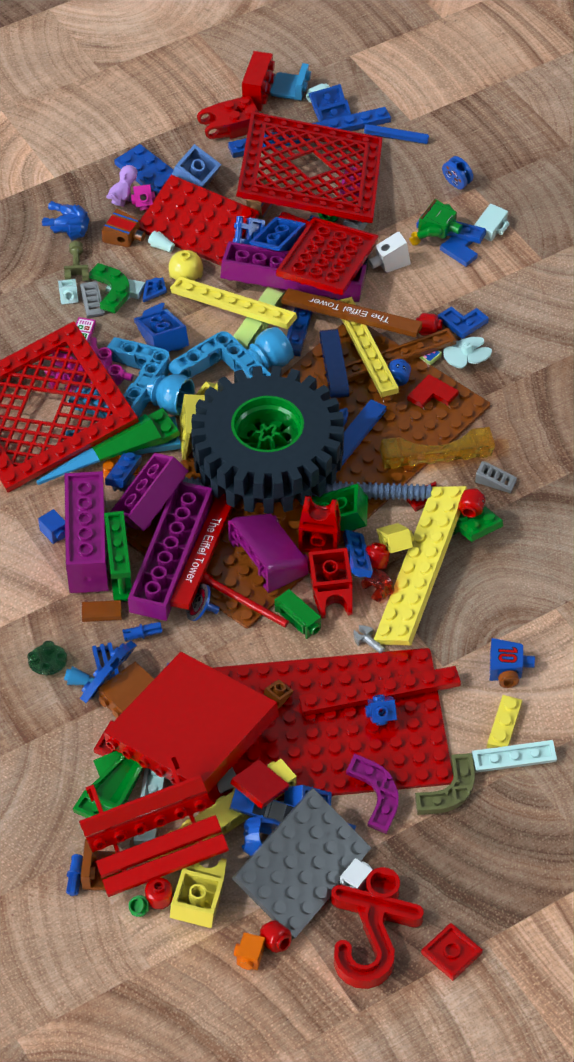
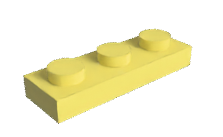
(504, 722)

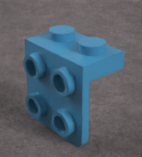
(291, 85)

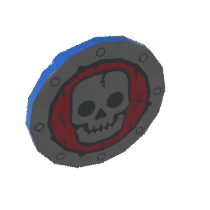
(201, 603)

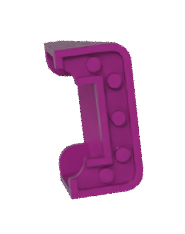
(269, 549)

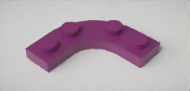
(384, 787)

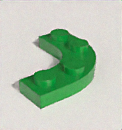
(118, 283)

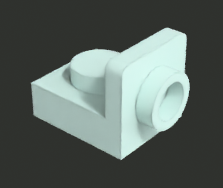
(68, 291)

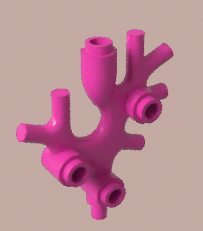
(104, 355)

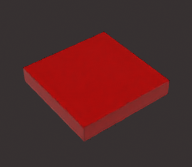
(259, 784)
(451, 951)

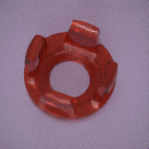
(382, 589)

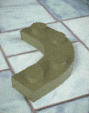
(455, 793)

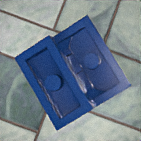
(329, 103)

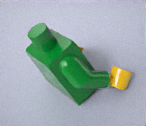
(436, 222)

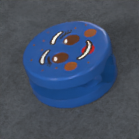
(457, 172)

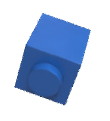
(52, 526)

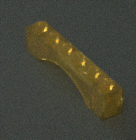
(400, 452)

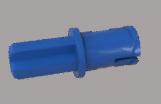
(142, 631)
(74, 875)

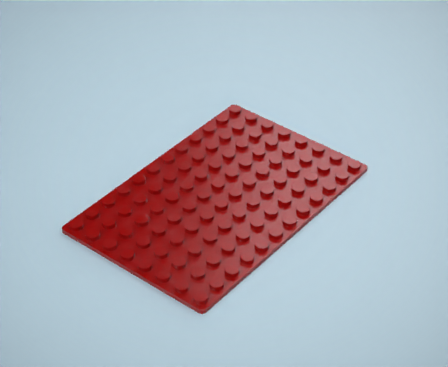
(324, 743)

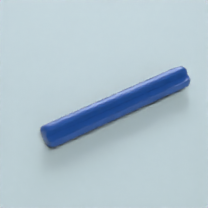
(396, 134)

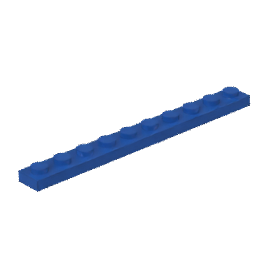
(348, 122)

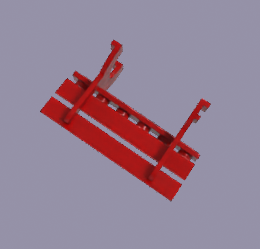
(158, 846)

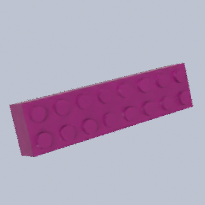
(259, 267)
(170, 550)

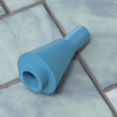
(76, 677)

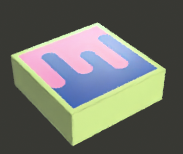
(432, 357)

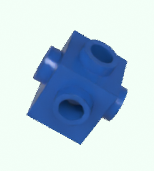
(387, 711)

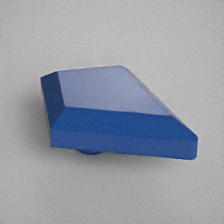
(154, 288)

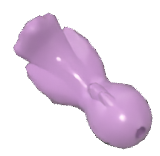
(121, 191)

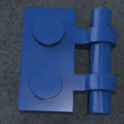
(252, 227)

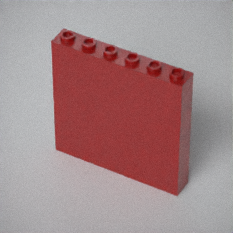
(195, 716)

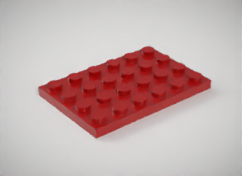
(195, 218)
(327, 256)

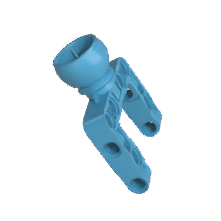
(269, 350)
(151, 384)

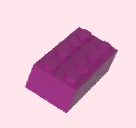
(150, 490)

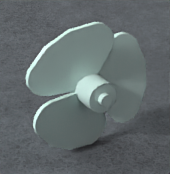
(465, 350)

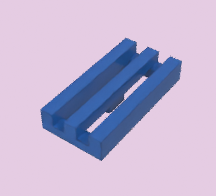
(102, 649)

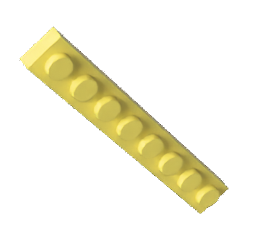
(233, 302)
(371, 356)

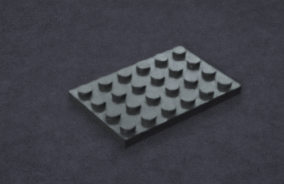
(301, 862)

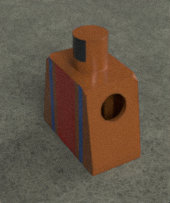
(122, 229)

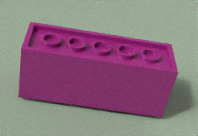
(86, 532)

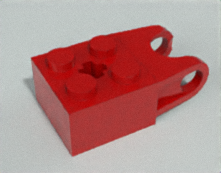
(228, 117)
(319, 526)
(331, 579)

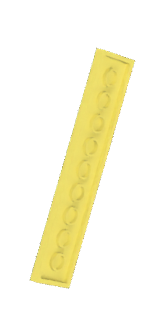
(420, 567)

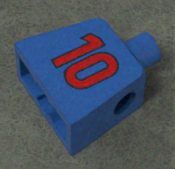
(508, 657)

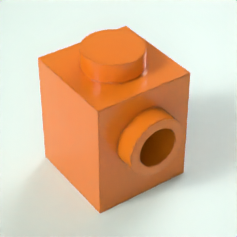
(249, 951)

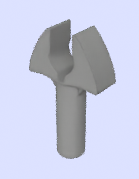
(366, 638)

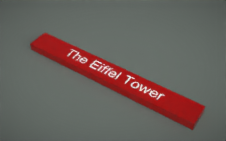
(201, 554)

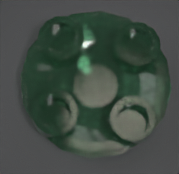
(47, 659)

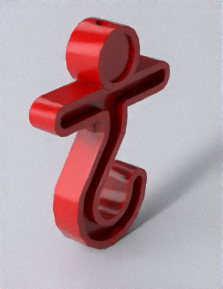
(374, 907)

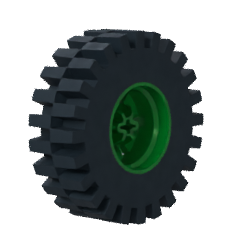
(235, 455)

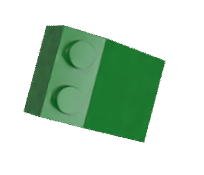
(352, 506)

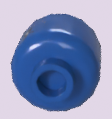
(400, 371)

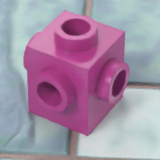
(143, 190)

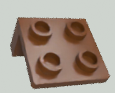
(90, 874)

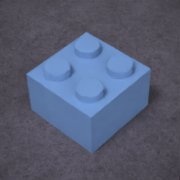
(197, 167)

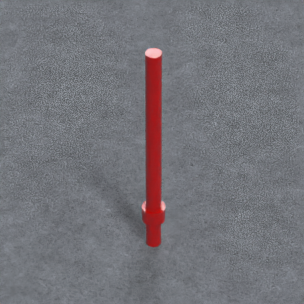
(207, 579)

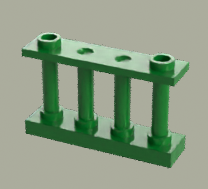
(118, 555)

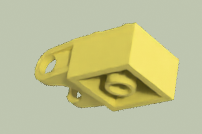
(198, 894)

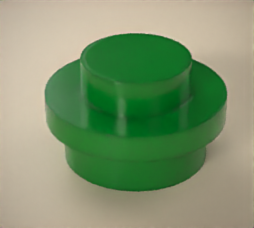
(139, 906)

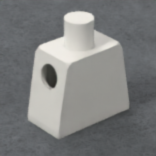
(391, 253)

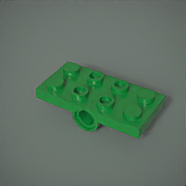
(478, 526)

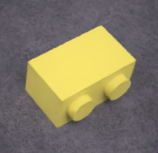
(395, 537)

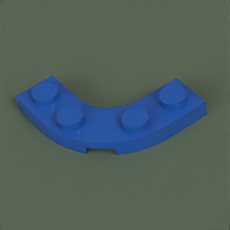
(119, 655)

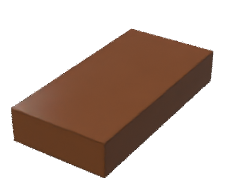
(101, 611)

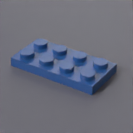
(149, 167)

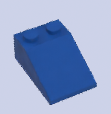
(279, 234)
(163, 331)

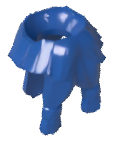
(73, 221)
(252, 830)

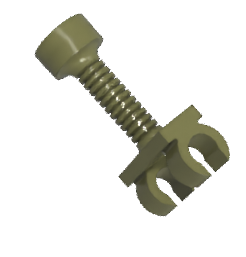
(76, 249)

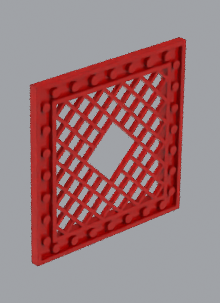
(369, 145)
(38, 464)

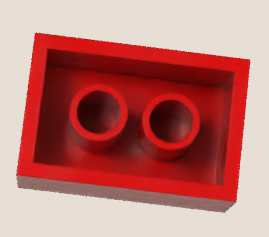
(259, 78)

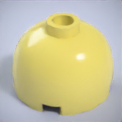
(185, 265)

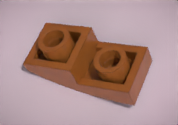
(278, 692)

